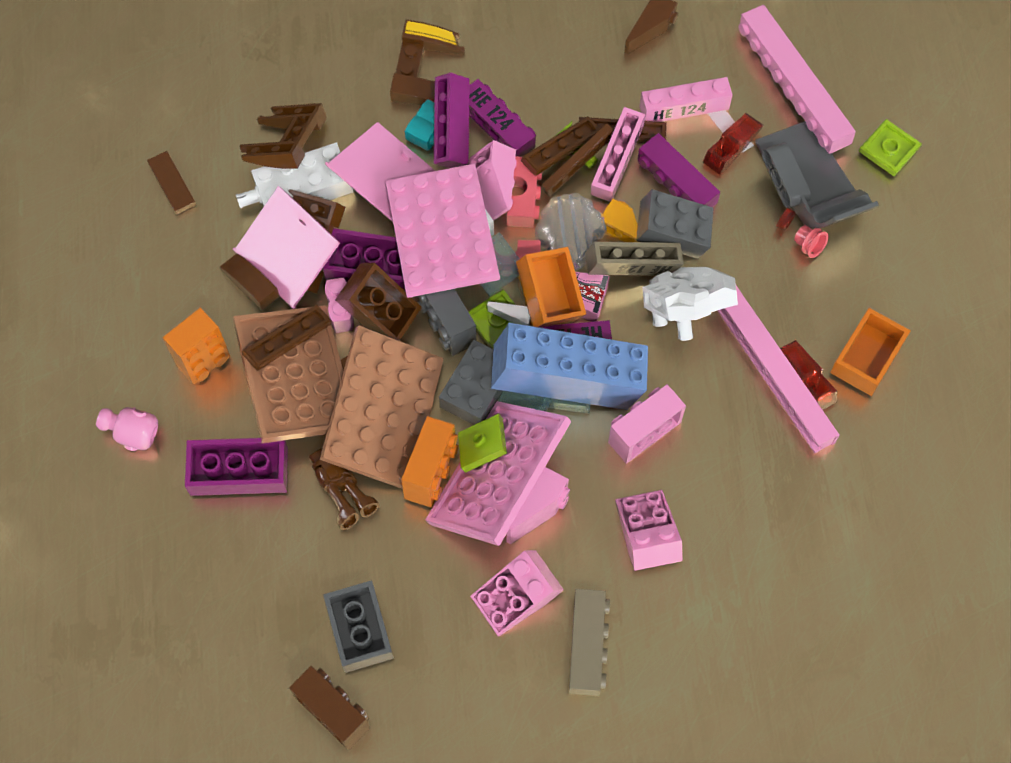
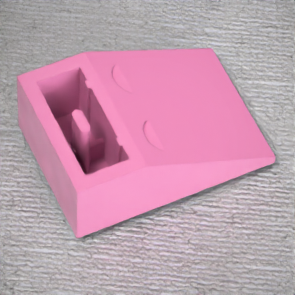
(495, 173)
(649, 530)
(517, 591)

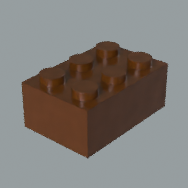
(378, 301)
(331, 706)

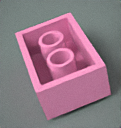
(646, 423)

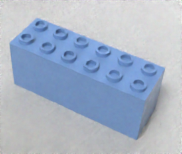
(569, 366)

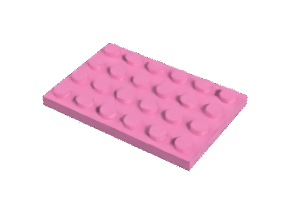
(442, 230)
(490, 496)

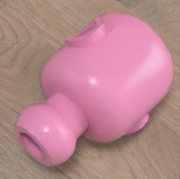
(130, 428)

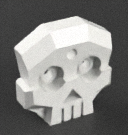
(688, 296)

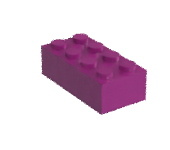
(363, 248)
(235, 466)

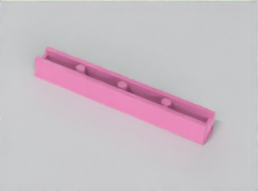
(779, 374)

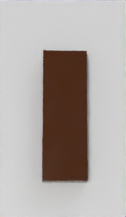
(171, 182)

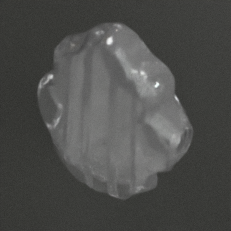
(572, 224)

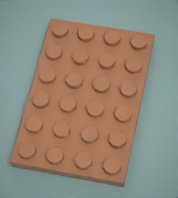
(297, 390)
(380, 406)

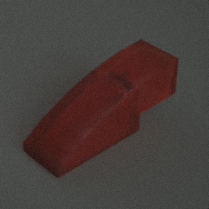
(732, 143)
(810, 374)

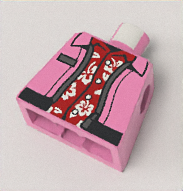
(593, 292)

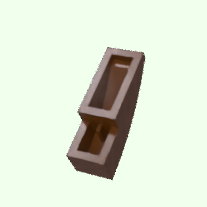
(250, 281)

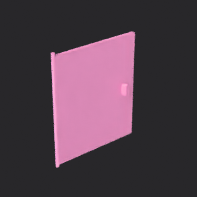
(372, 161)
(285, 247)

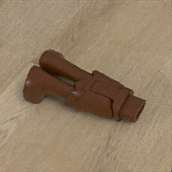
(337, 479)

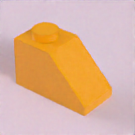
(620, 221)

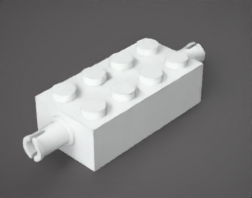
(310, 178)

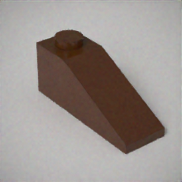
(651, 23)

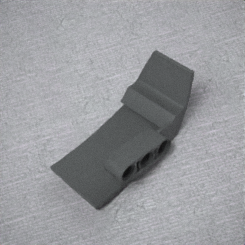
(810, 178)

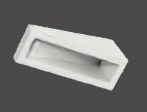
(513, 313)

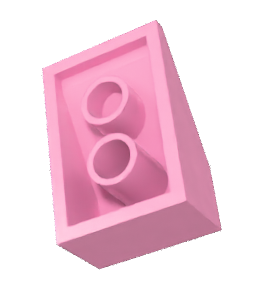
(541, 504)

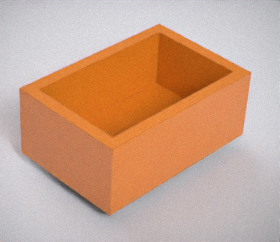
(551, 287)
(197, 346)
(870, 351)
(430, 462)

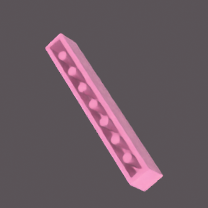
(796, 79)

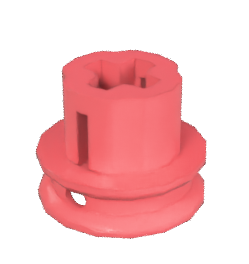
(811, 240)

